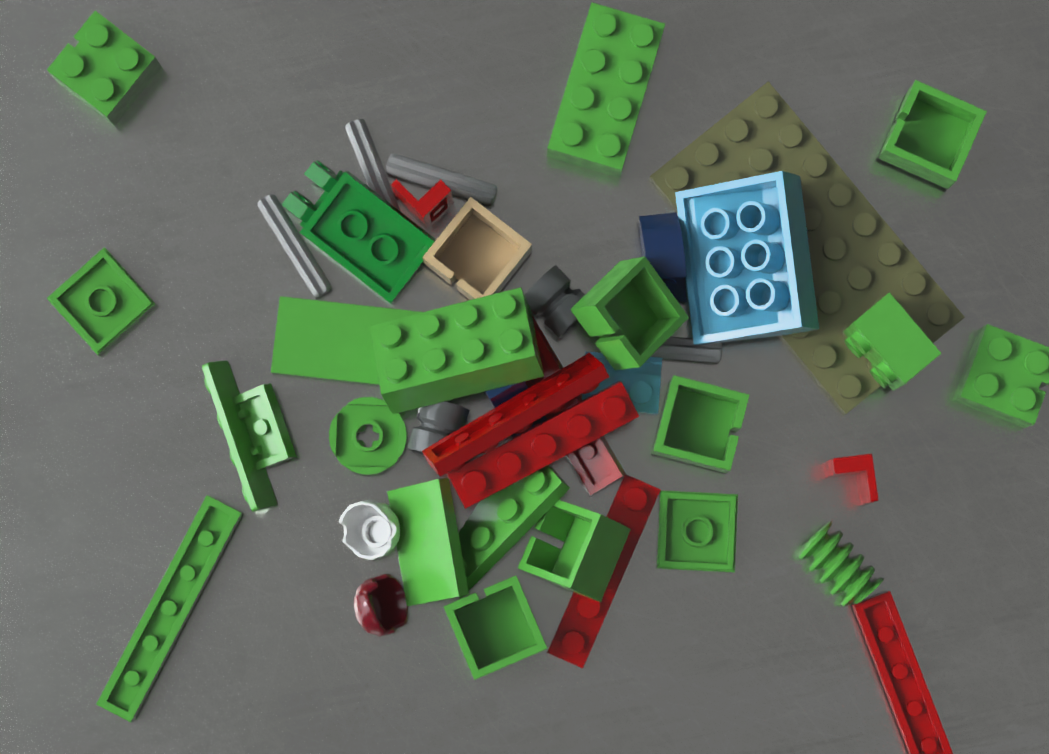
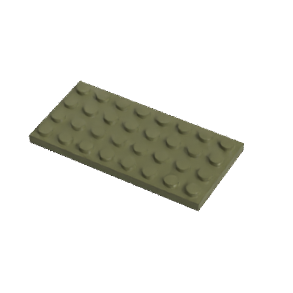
(850, 245)

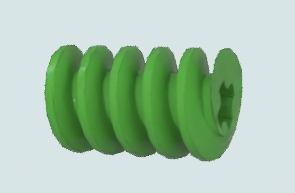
(839, 565)

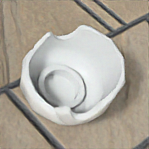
(370, 529)

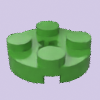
(352, 452)

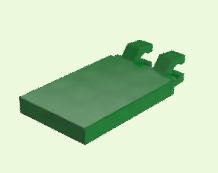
(361, 230)

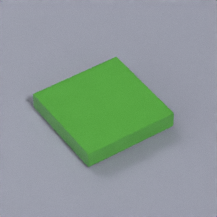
(101, 301)
(697, 531)

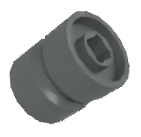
(554, 299)
(436, 423)

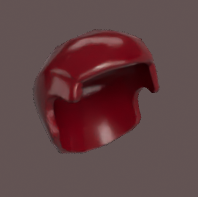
(380, 605)

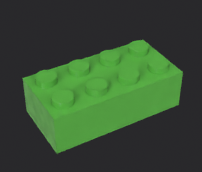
(605, 90)
(456, 351)

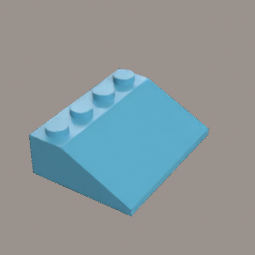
(747, 259)

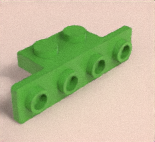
(252, 430)

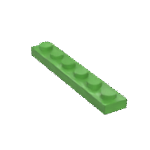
(169, 609)

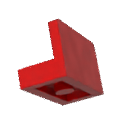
(429, 206)
(857, 465)

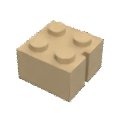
(477, 252)

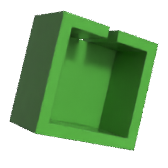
(104, 68)
(932, 134)
(629, 313)
(890, 343)
(1005, 376)
(698, 424)
(588, 551)
(495, 628)

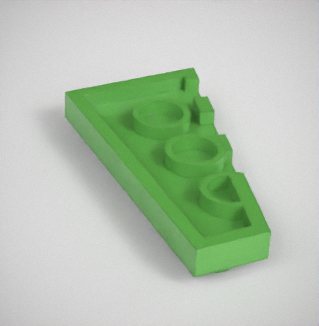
(505, 518)

